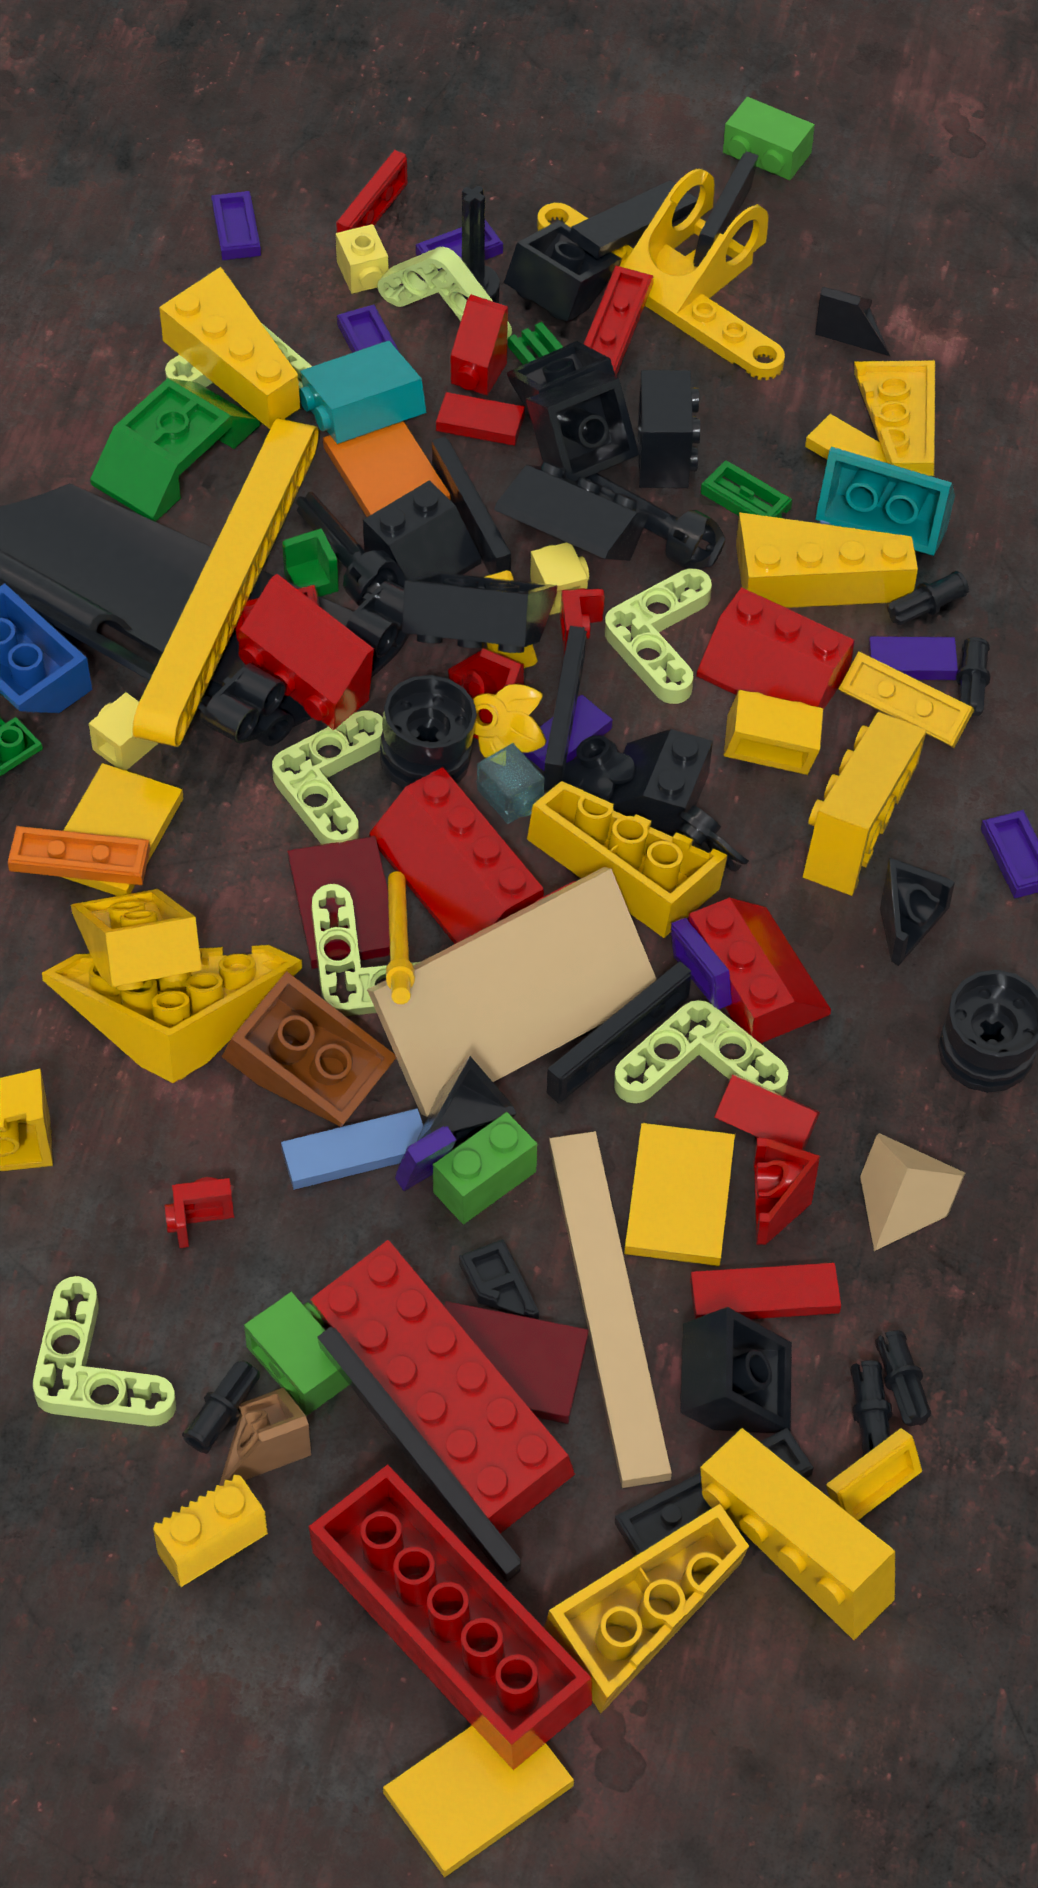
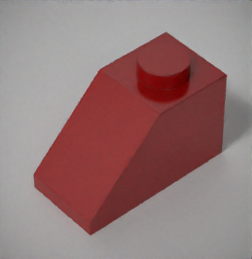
(480, 345)

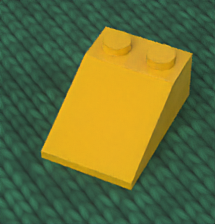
(139, 938)

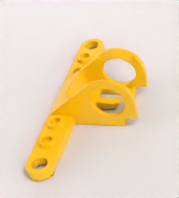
(684, 290)

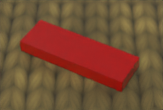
(377, 194)
(619, 314)
(768, 1291)

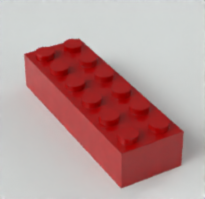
(445, 1386)
(451, 1616)

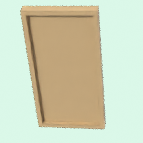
(517, 987)

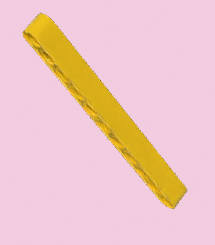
(225, 584)

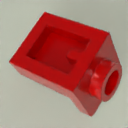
(580, 609)

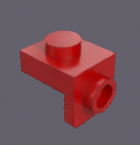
(198, 1202)

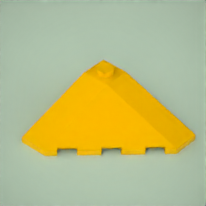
(177, 1023)

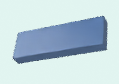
(350, 1149)

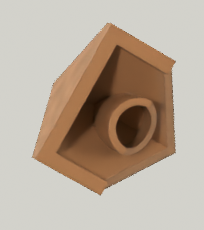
(267, 1436)

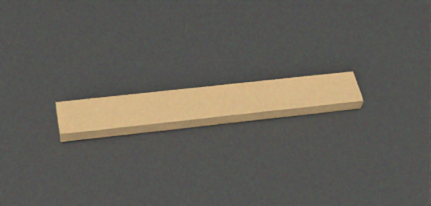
(609, 1311)

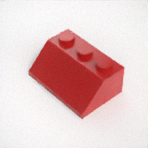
(309, 651)
(775, 652)
(766, 977)

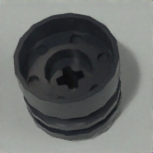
(427, 728)
(990, 1031)

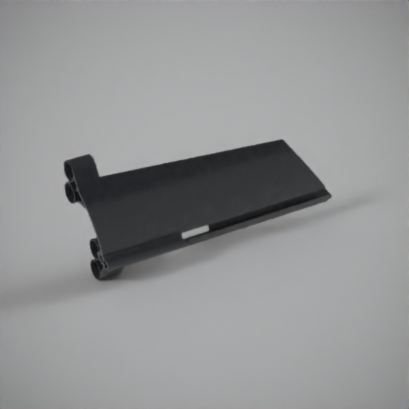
(100, 563)

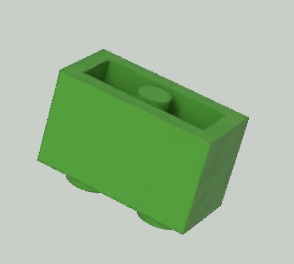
(772, 134)
(484, 1168)
(288, 1348)

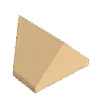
(905, 1190)

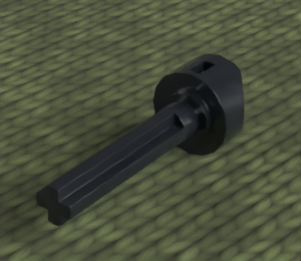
(474, 241)
(681, 533)
(364, 569)

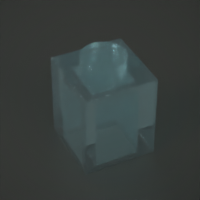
(510, 783)

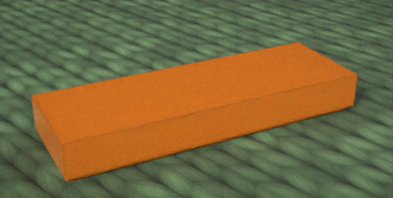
(79, 855)

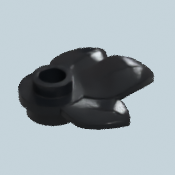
(599, 767)
(703, 829)

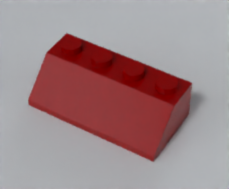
(453, 857)

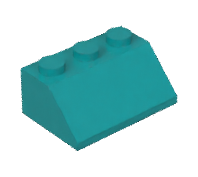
(885, 499)

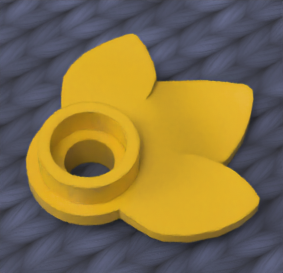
(510, 720)

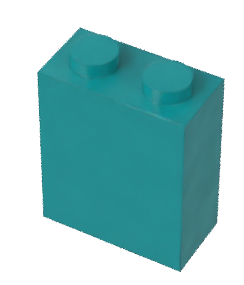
(362, 392)

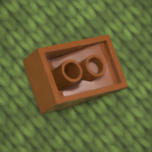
(308, 1052)

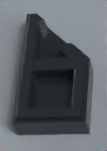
(497, 1280)

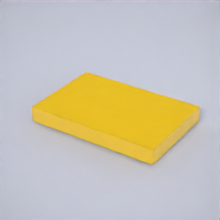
(127, 807)
(680, 1194)
(471, 1797)

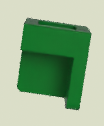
(310, 562)

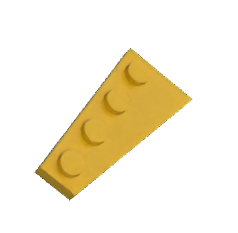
(901, 410)

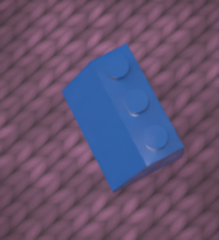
(36, 662)

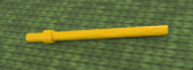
(400, 970)

